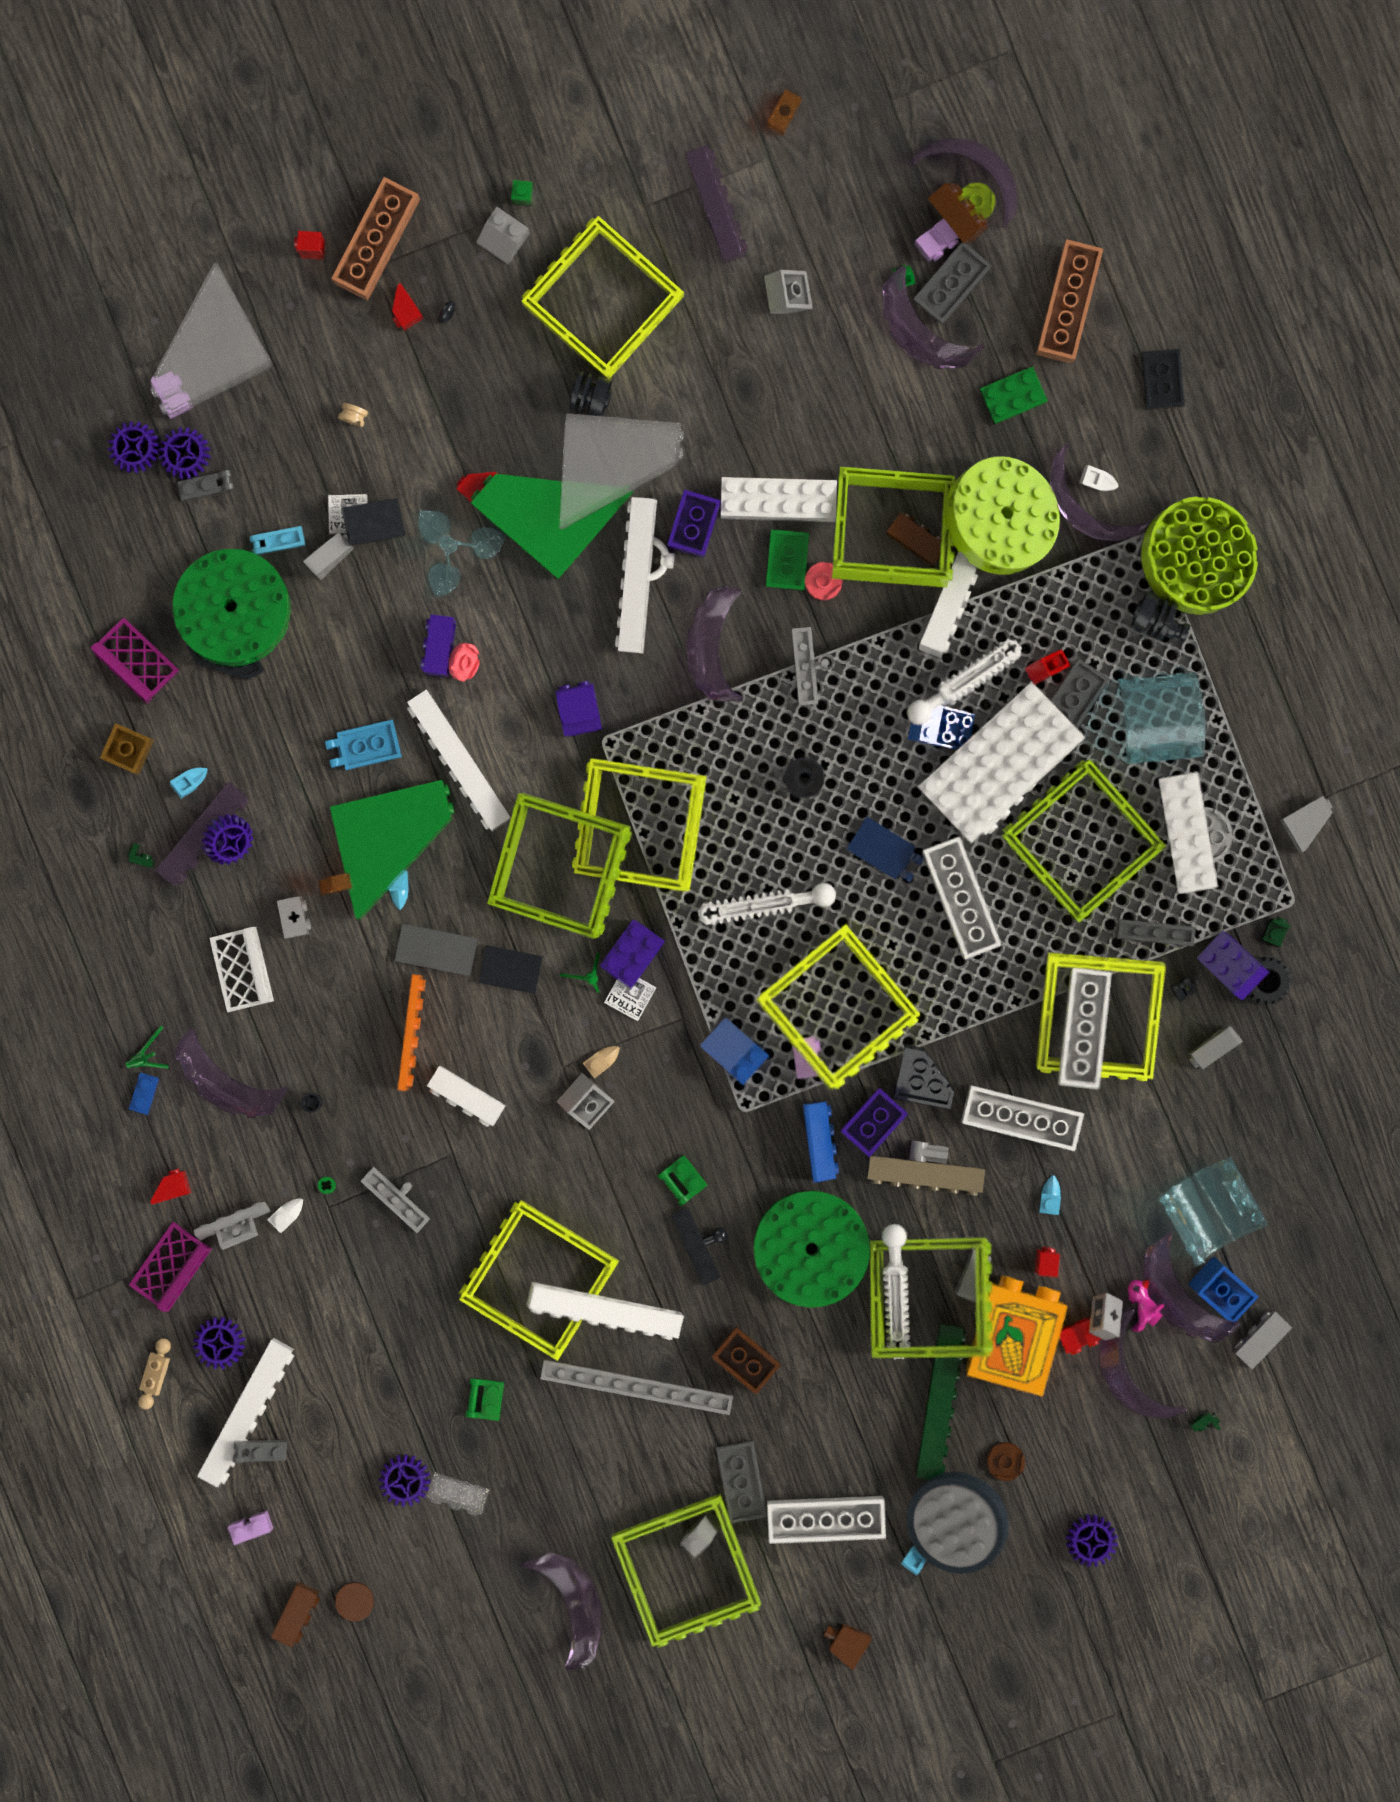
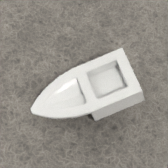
(1097, 479)
(286, 1214)

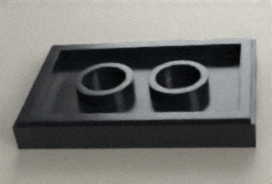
(1163, 379)
(373, 522)
(510, 969)

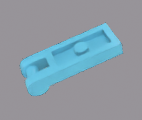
(278, 540)

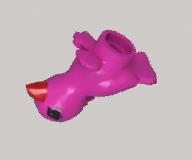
(1147, 1309)

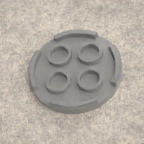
(1219, 833)

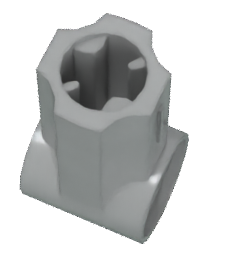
(924, 1152)

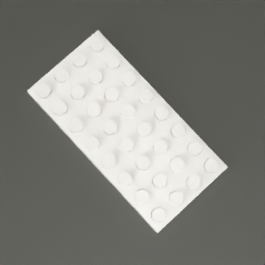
(1001, 762)

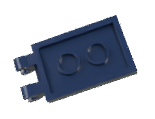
(884, 850)

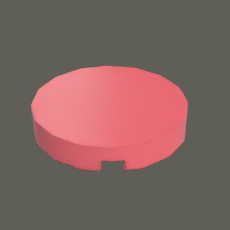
(820, 582)
(464, 661)

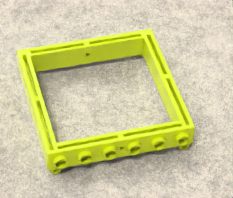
(568, 256)
(589, 805)
(865, 1055)
(1121, 1070)
(497, 1244)

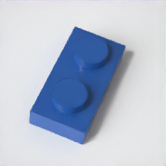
(144, 1093)

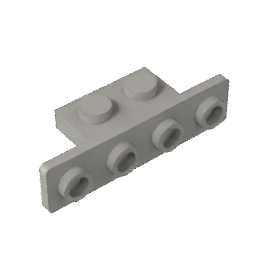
(234, 1228)

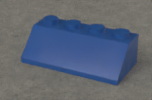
(819, 1141)

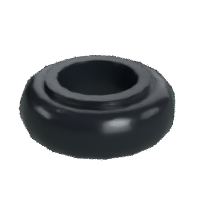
(447, 312)

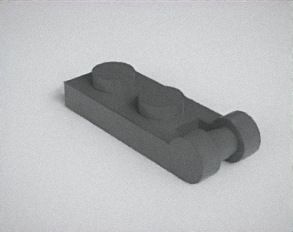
(205, 486)
(260, 1451)

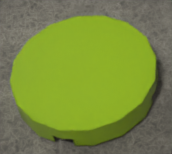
(981, 197)

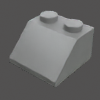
(502, 235)
(788, 291)
(585, 1101)

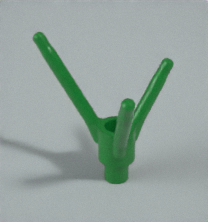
(590, 977)
(141, 1059)

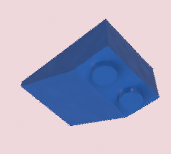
(734, 1051)
(1223, 1290)

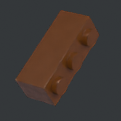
(915, 538)
(296, 1615)

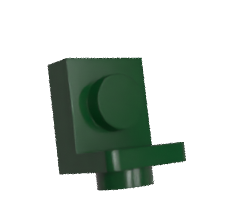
(144, 860)
(1276, 931)
(1201, 1422)

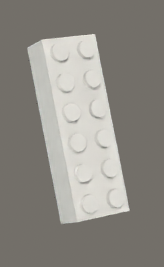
(778, 499)
(1188, 833)
(961, 898)
(1084, 1028)
(1022, 1118)
(826, 1519)

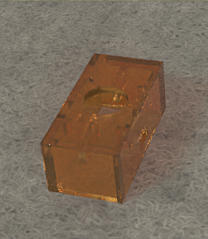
(779, 122)
(335, 884)

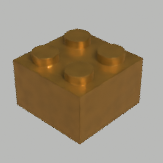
(127, 749)

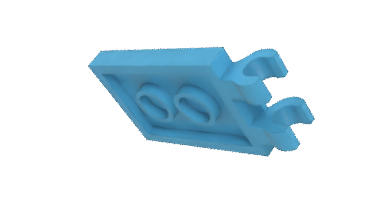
(365, 745)

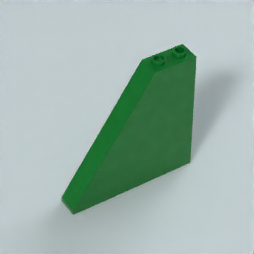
(530, 517)
(386, 835)

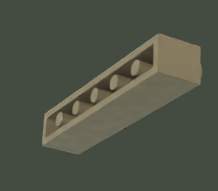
(925, 1174)

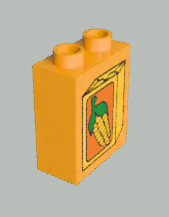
(1022, 1336)

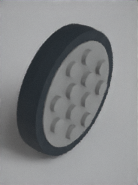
(957, 1522)

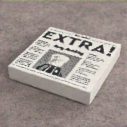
(336, 503)
(630, 1001)

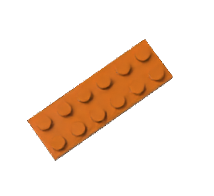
(410, 1041)

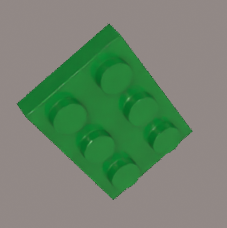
(1013, 395)
(787, 560)

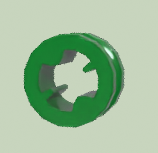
(326, 1179)

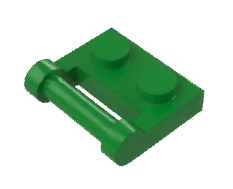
(687, 1175)
(491, 1399)

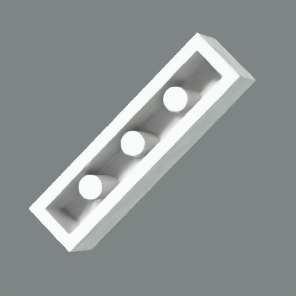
(466, 1095)

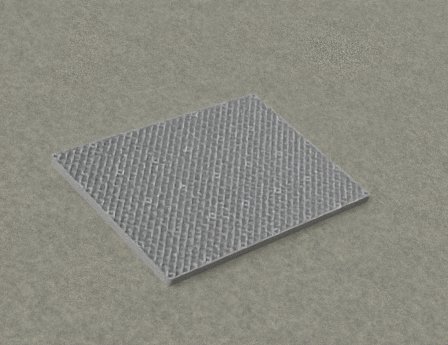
(934, 816)

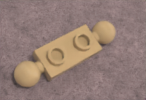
(154, 1374)

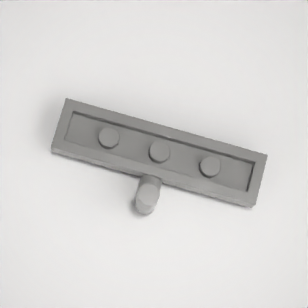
(806, 666)
(396, 1199)

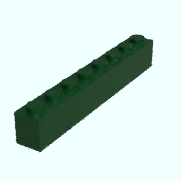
(939, 1404)

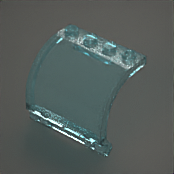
(1163, 718)
(1212, 1209)

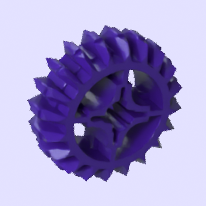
(170, 445)
(145, 459)
(216, 843)
(210, 1342)
(406, 1489)
(1091, 1533)

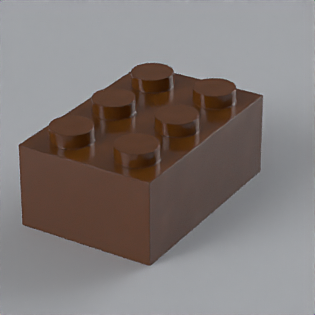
(958, 212)
(746, 1360)

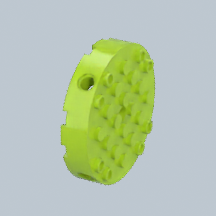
(1002, 515)
(1173, 559)

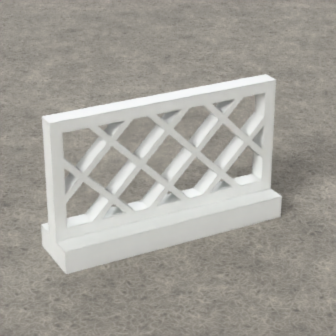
(257, 965)

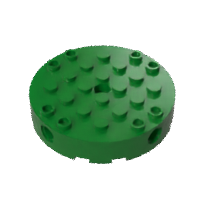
(209, 590)
(811, 1277)

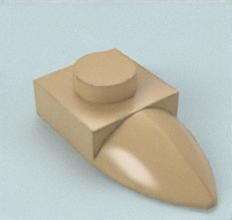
(601, 1060)

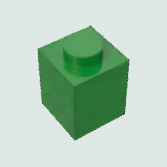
(522, 193)

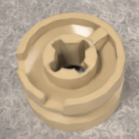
(353, 414)

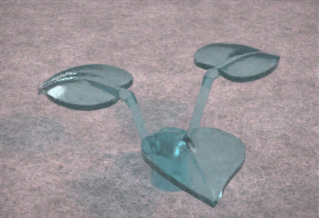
(433, 527)

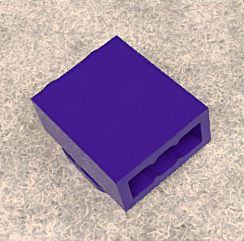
(578, 709)

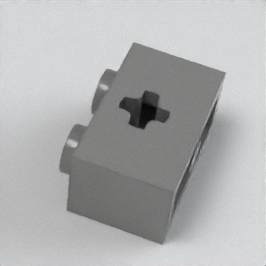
(290, 927)
(1105, 1316)

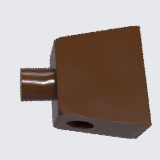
(847, 1643)

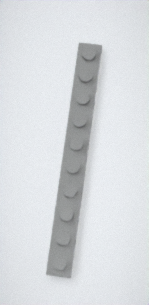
(636, 1387)

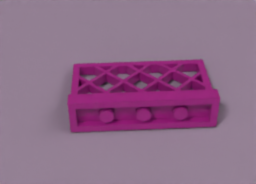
(123, 672)
(179, 1280)

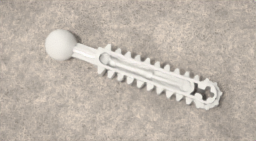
(950, 691)
(822, 895)
(894, 1237)

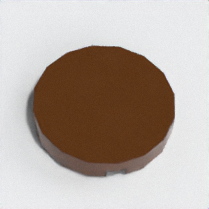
(1005, 1461)
(354, 1601)

